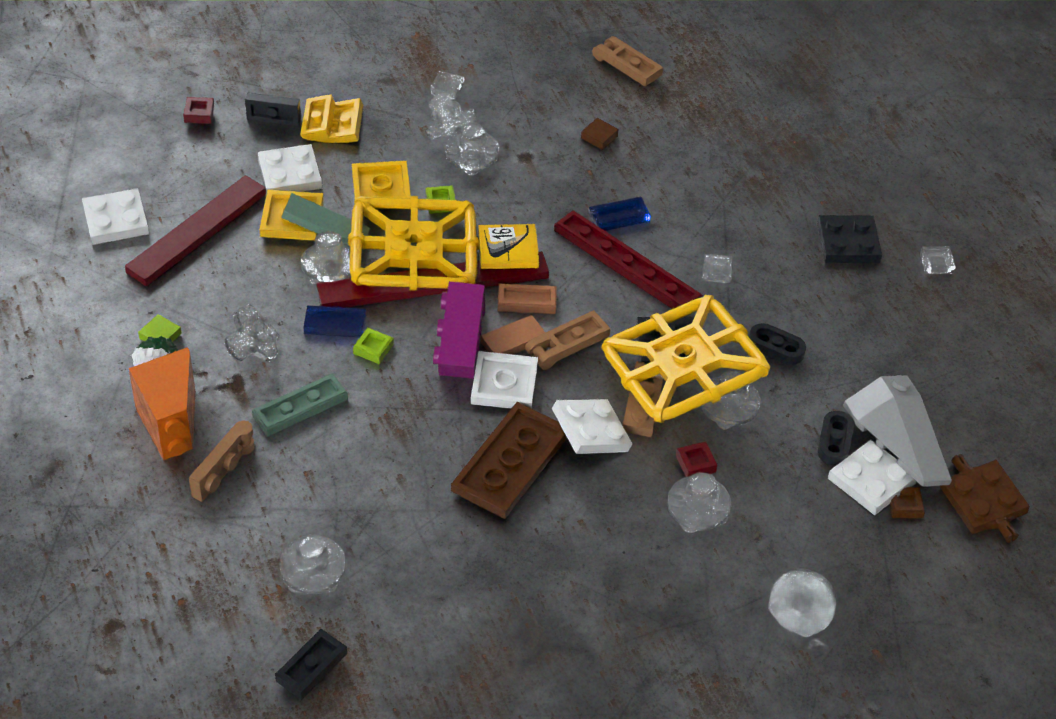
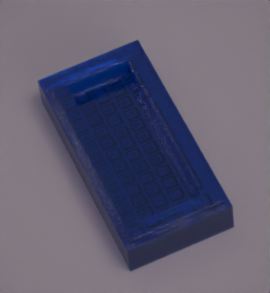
(620, 214)
(334, 321)

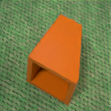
(166, 401)

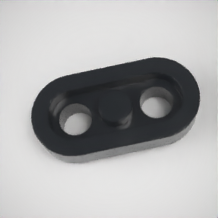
(778, 343)
(835, 437)

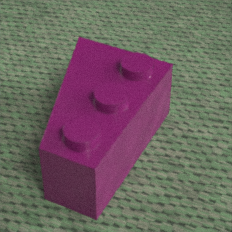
(460, 329)

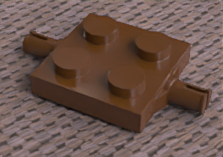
(985, 497)

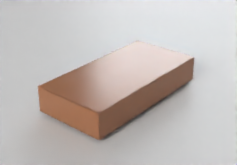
(527, 298)
(512, 337)

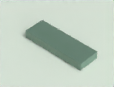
(317, 218)
(299, 404)

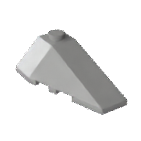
(899, 421)

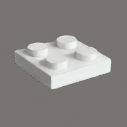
(290, 169)
(115, 216)
(504, 380)
(591, 426)
(871, 477)

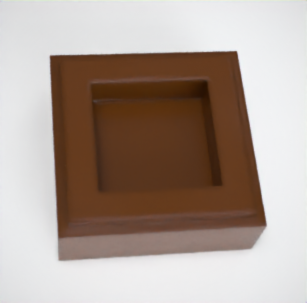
(599, 133)
(908, 504)

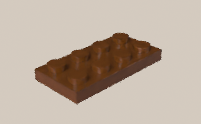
(509, 460)

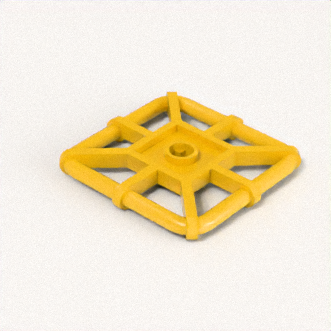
(400, 235)
(678, 370)

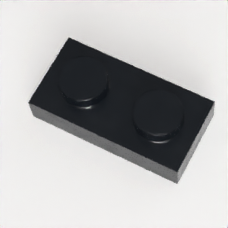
(273, 109)
(311, 664)

